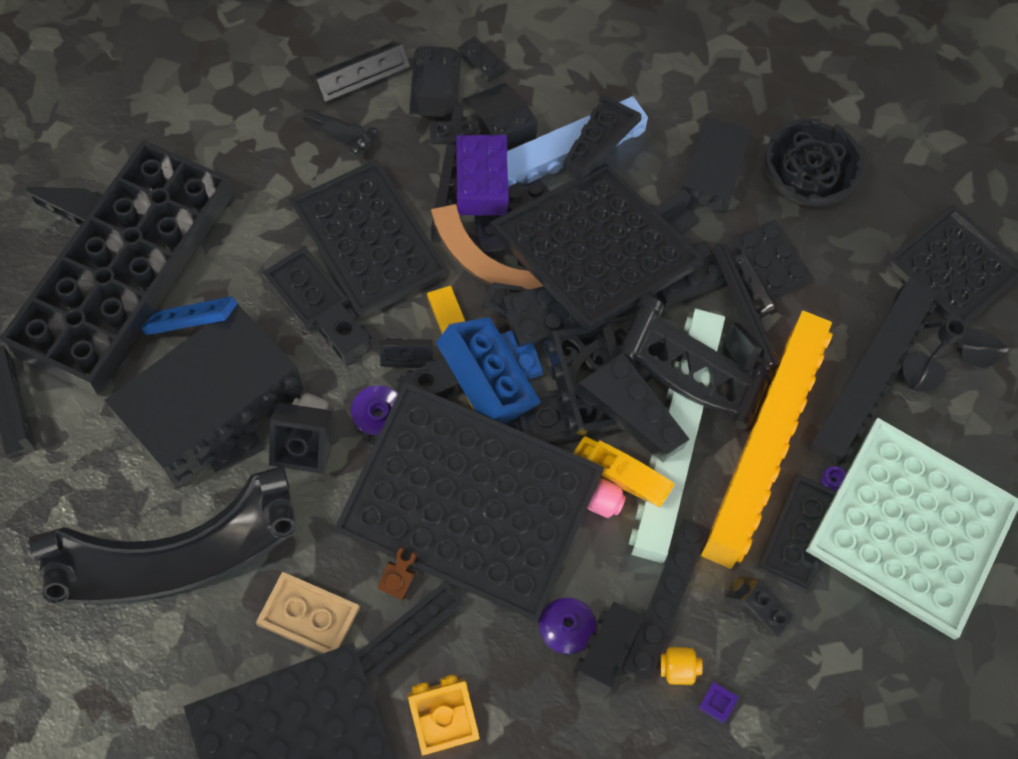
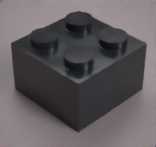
(300, 437)

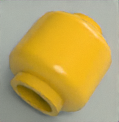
(680, 665)

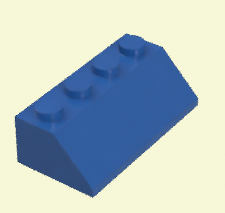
(487, 370)

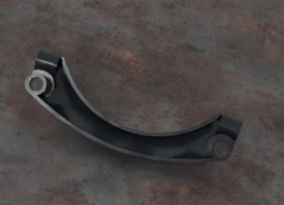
(101, 570)

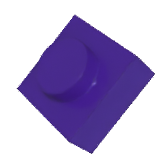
(718, 702)

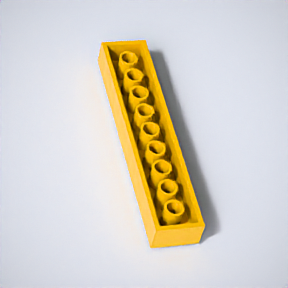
(768, 442)

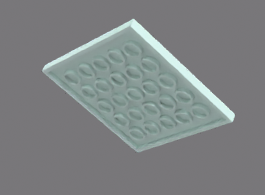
(915, 528)

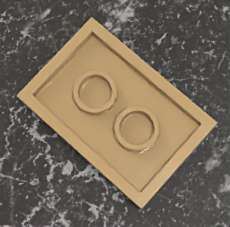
(307, 614)

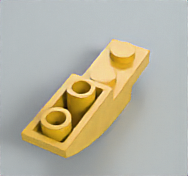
(626, 471)

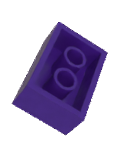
(482, 175)

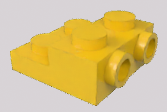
(442, 714)

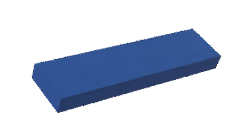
(189, 315)

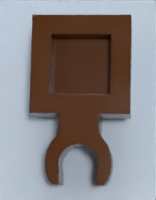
(397, 576)

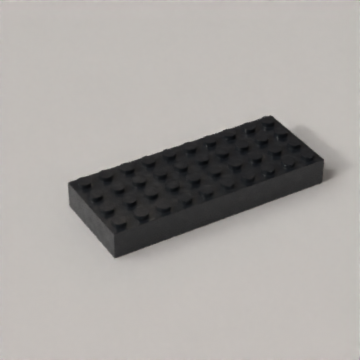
(117, 267)

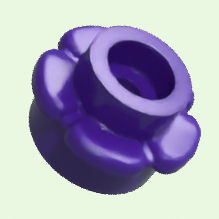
(833, 472)

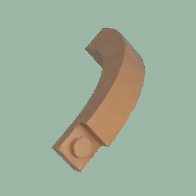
(471, 257)

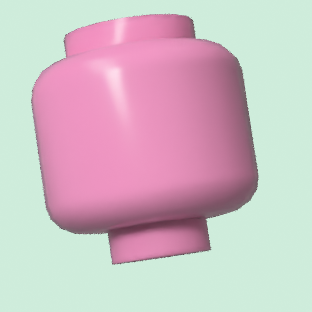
(607, 499)

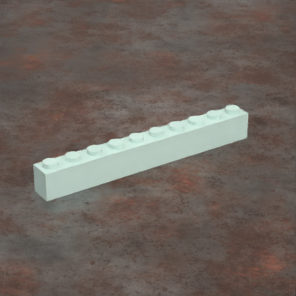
(656, 523)

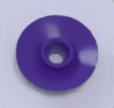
(367, 403)
(562, 638)

